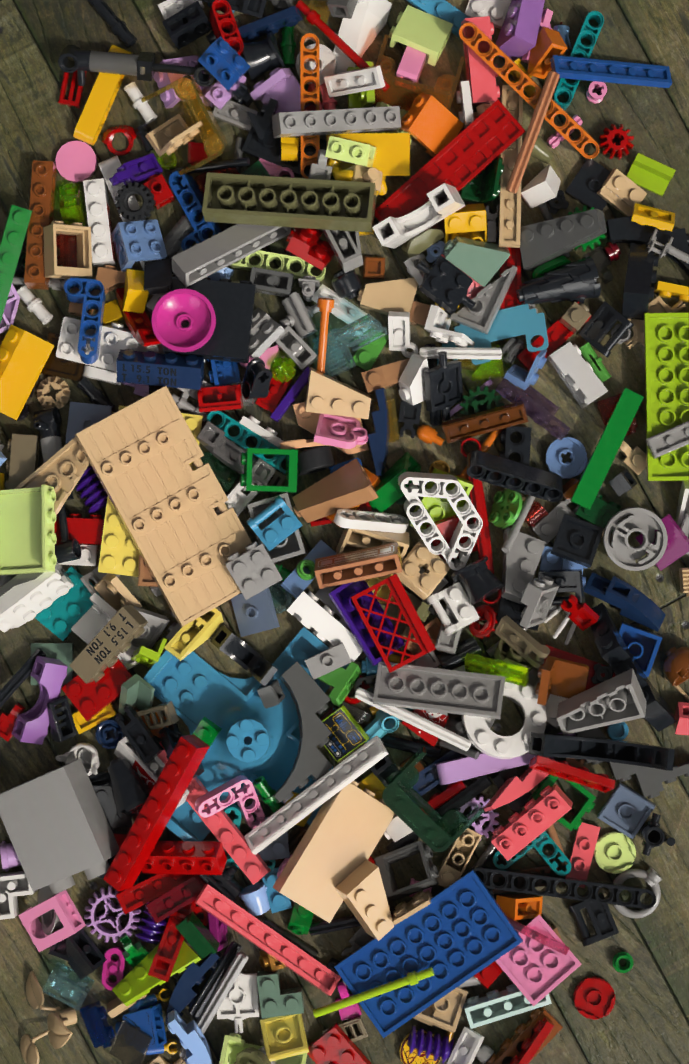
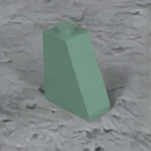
(476, 258)

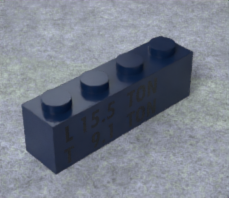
(160, 369)

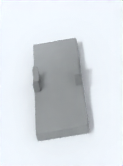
(440, 690)

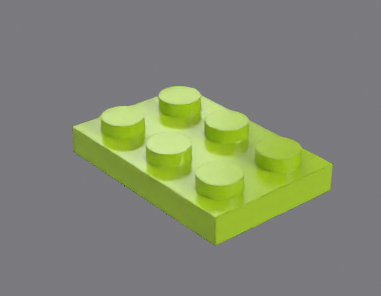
(440, 507)

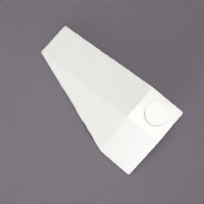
(361, 29)

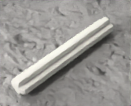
(462, 353)

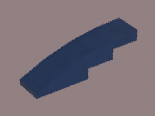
(380, 440)

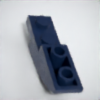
(626, 597)
(185, 991)

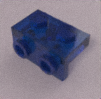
(97, 1025)

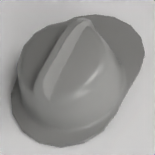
(49, 919)

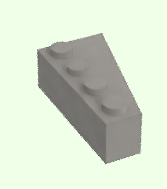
(603, 705)

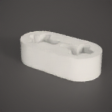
(101, 375)

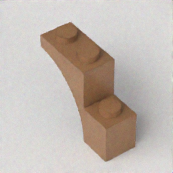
(109, 278)

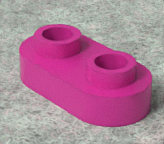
(113, 967)

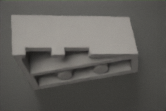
(346, 248)
(520, 564)

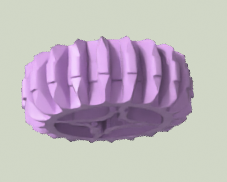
(116, 923)

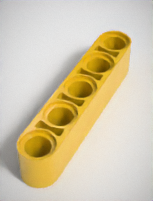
(99, 104)

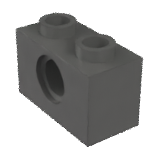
(272, 282)

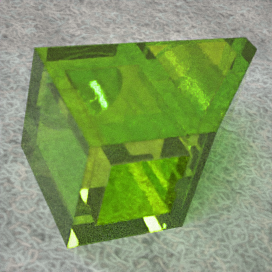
(71, 203)

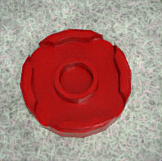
(594, 997)

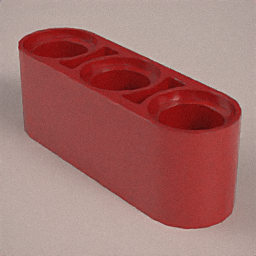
(225, 21)

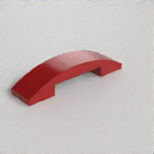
(137, 323)
(169, 945)

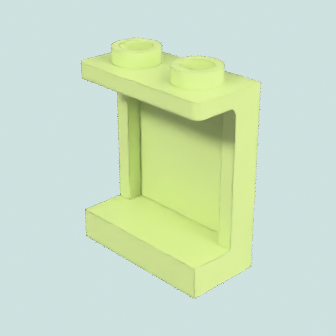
(421, 32)
(350, 151)

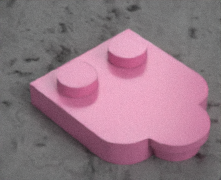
(340, 431)

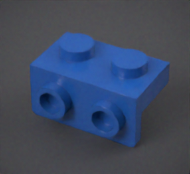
(224, 373)

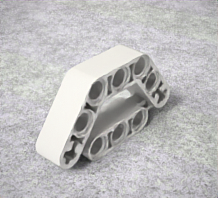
(422, 515)

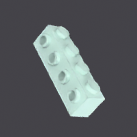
(499, 1006)

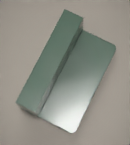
(136, 693)

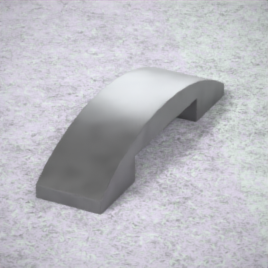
(230, 454)

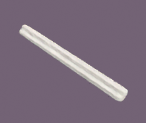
(416, 720)

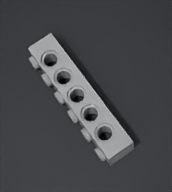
(336, 121)

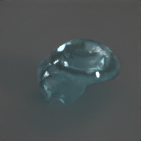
(281, 598)

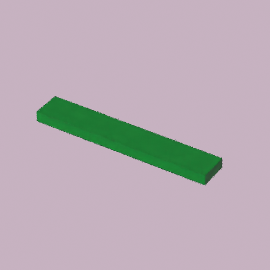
(606, 448)

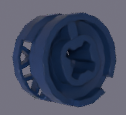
(109, 734)

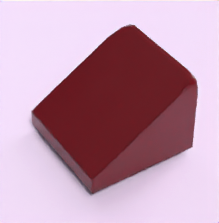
(195, 152)

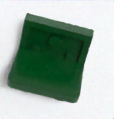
(485, 185)

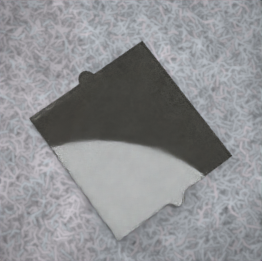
(130, 1044)

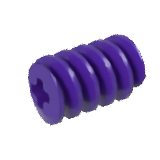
(91, 491)
(151, 931)
(429, 1045)

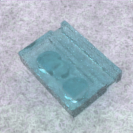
(361, 332)

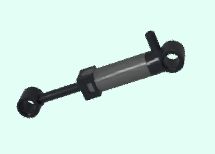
(124, 64)

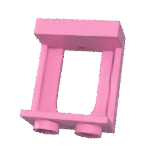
(65, 911)

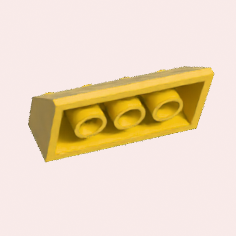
(20, 366)

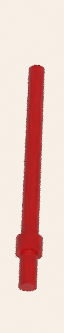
(314, 19)

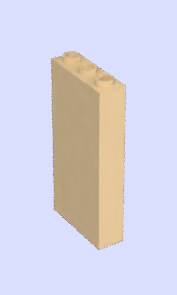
(333, 848)

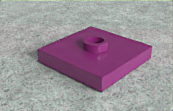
(676, 546)

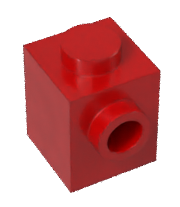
(160, 189)

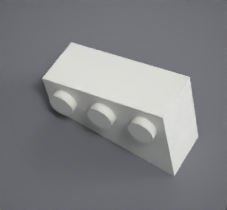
(577, 374)

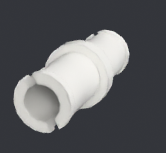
(144, 108)
(34, 305)

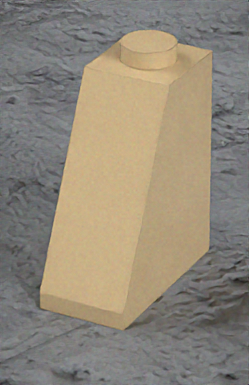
(389, 296)

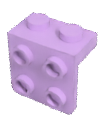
(281, 87)
(169, 97)

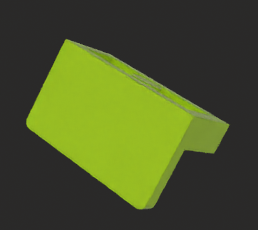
(650, 174)
(147, 656)

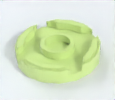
(614, 852)

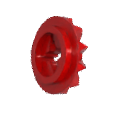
(481, 631)

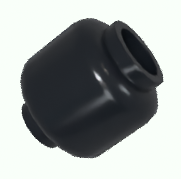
(346, 284)

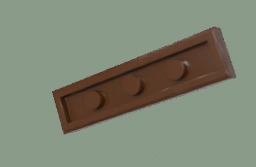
(485, 422)

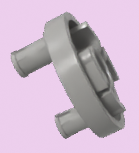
(641, 521)

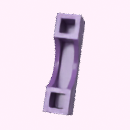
(33, 724)

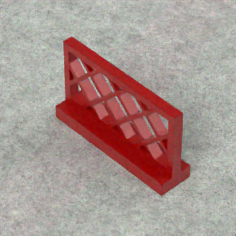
(411, 619)

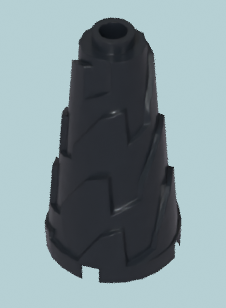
(571, 282)

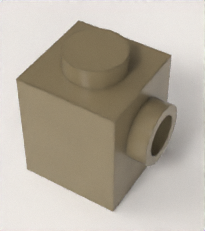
(575, 317)

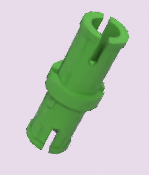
(587, 350)

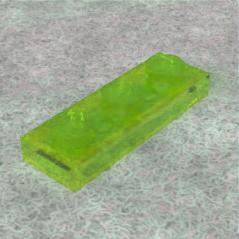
(513, 673)

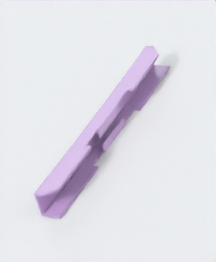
(457, 408)

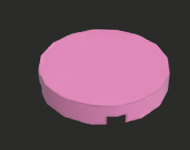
(76, 161)

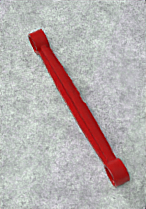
(478, 500)

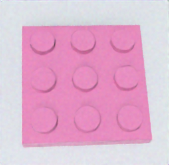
(535, 966)

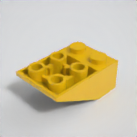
(467, 223)

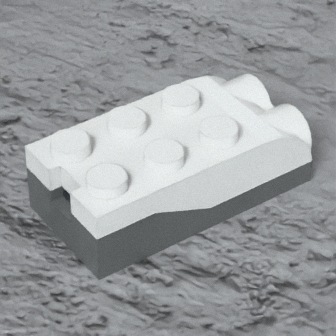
(30, 594)

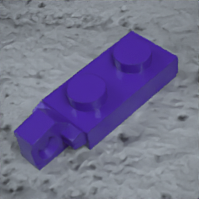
(137, 170)

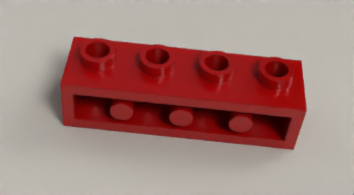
(186, 858)

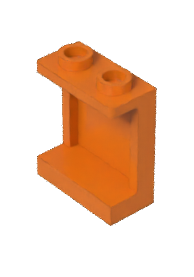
(431, 123)

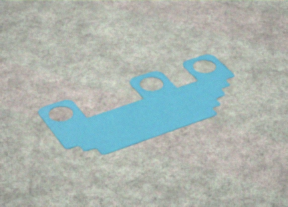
(507, 324)

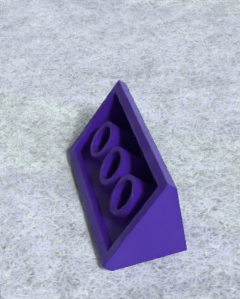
(344, 604)

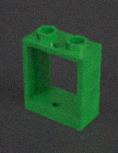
(291, 470)
(587, 805)

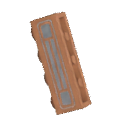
(358, 565)

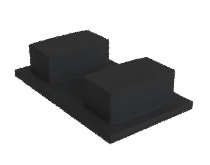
(158, 276)

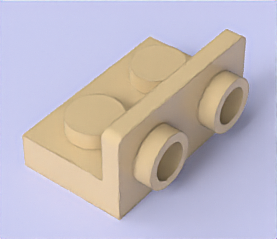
(115, 592)

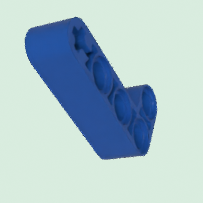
(192, 210)
(88, 321)

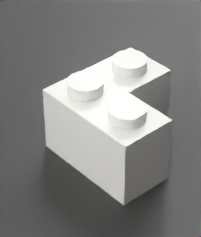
(11, 886)

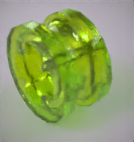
(169, 165)

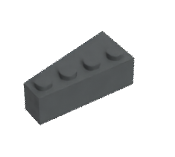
(557, 236)

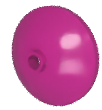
(183, 306)

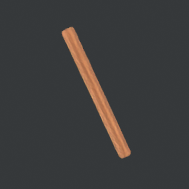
(532, 132)

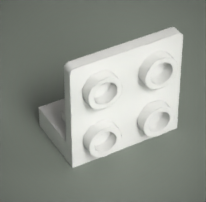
(438, 326)
(94, 619)

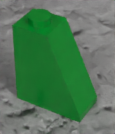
(388, 489)

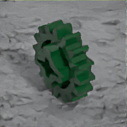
(474, 403)

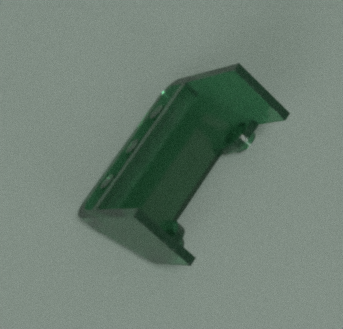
(418, 815)

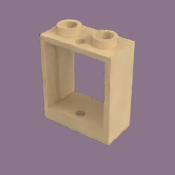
(84, 251)

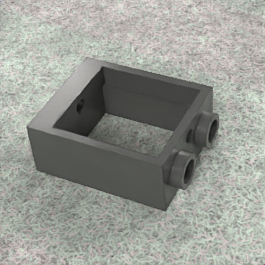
(390, 886)

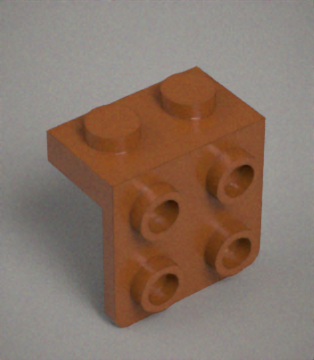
(561, 679)

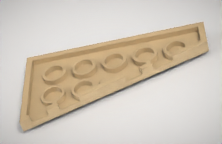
(61, 472)

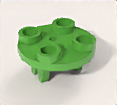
(505, 508)

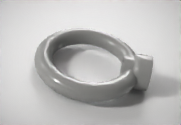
(652, 879)

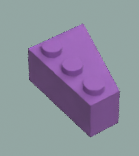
(520, 27)

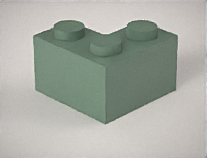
(278, 1001)

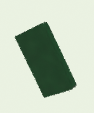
(197, 935)

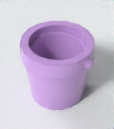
(8, 856)

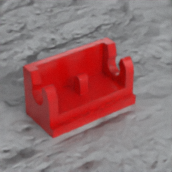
(220, 398)

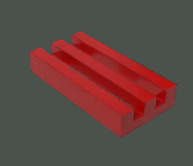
(70, 102)

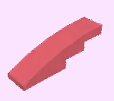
(515, 788)

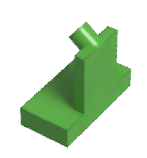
(341, 681)

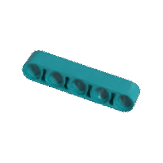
(581, 51)
(245, 433)

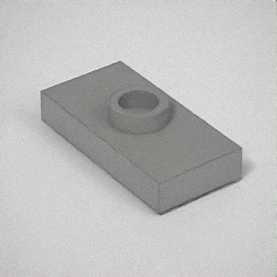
(328, 660)

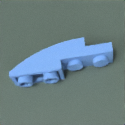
(191, 1039)

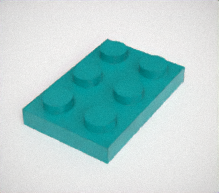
(67, 608)

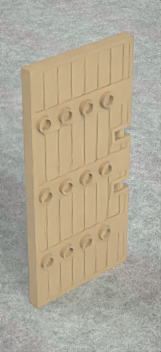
(166, 505)

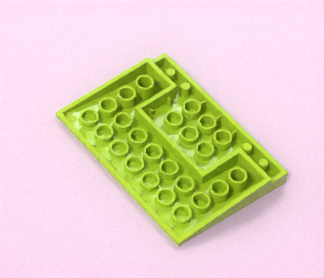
(667, 389)

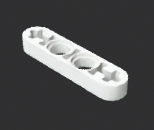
(371, 521)

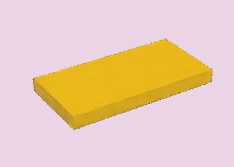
(391, 155)

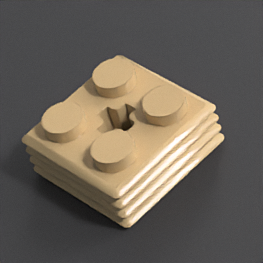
(434, 572)

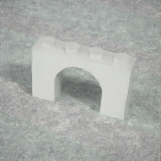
(442, 203)

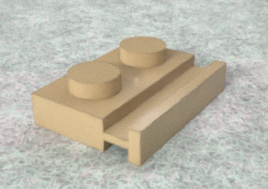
(621, 192)

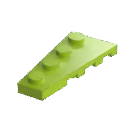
(138, 982)

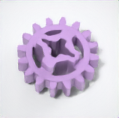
(486, 816)

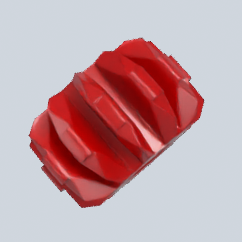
(609, 135)

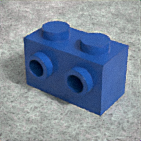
(224, 63)

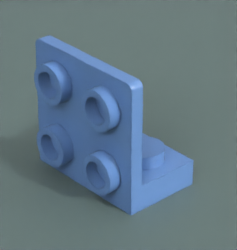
(138, 242)

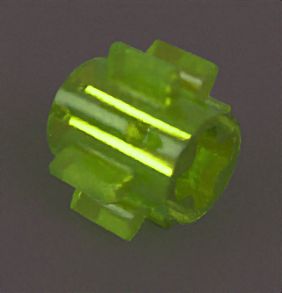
(283, 369)

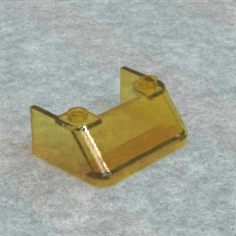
(198, 110)

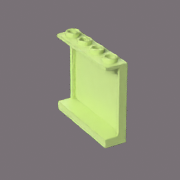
(27, 530)

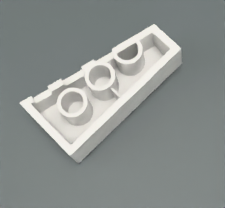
(323, 624)

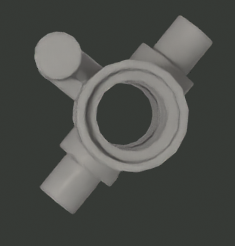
(299, 315)

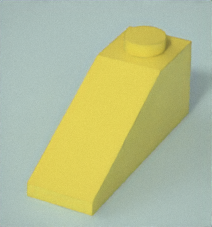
(194, 634)

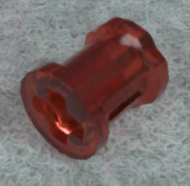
(535, 514)

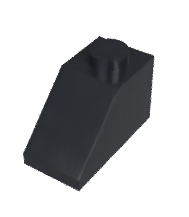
(83, 954)

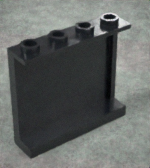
(234, 316)

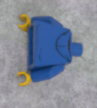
(149, 1017)

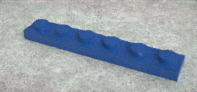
(611, 71)

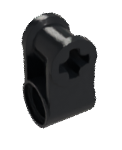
(256, 380)

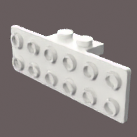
(113, 339)

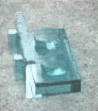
(67, 987)

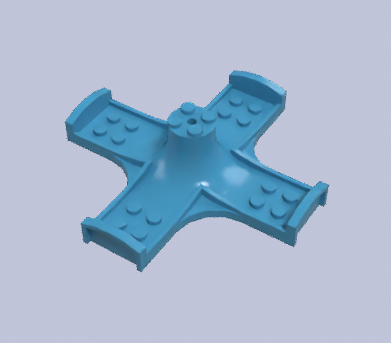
(252, 737)

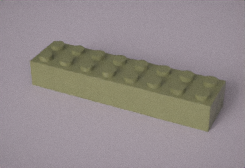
(289, 202)

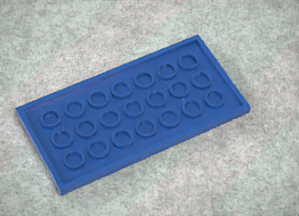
(453, 935)

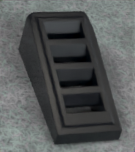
(69, 727)

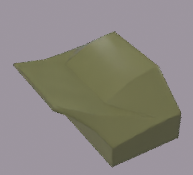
(422, 241)

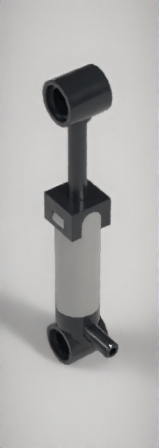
(48, 423)

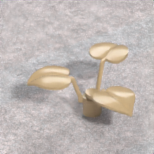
(56, 1021)

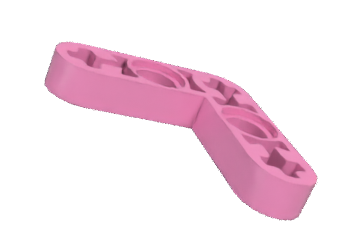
(239, 796)

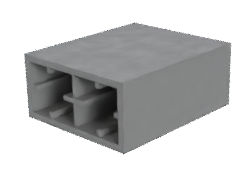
(58, 827)

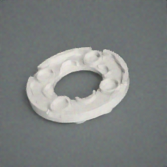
(509, 746)

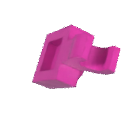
(350, 1011)

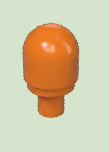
(428, 435)

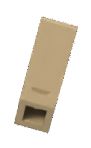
(457, 857)

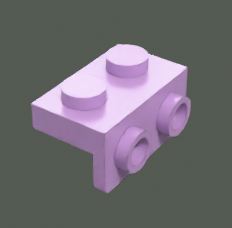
(218, 95)

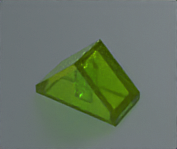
(489, 370)

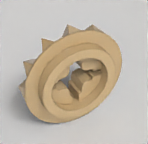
(61, 397)

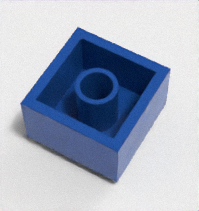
(641, 644)

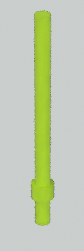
(412, 978)

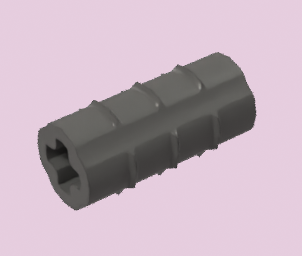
(176, 235)

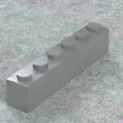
(223, 250)

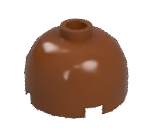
(677, 665)

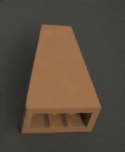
(339, 490)

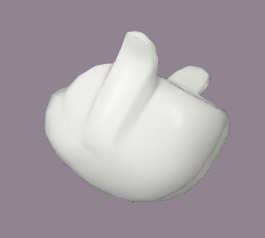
(88, 755)

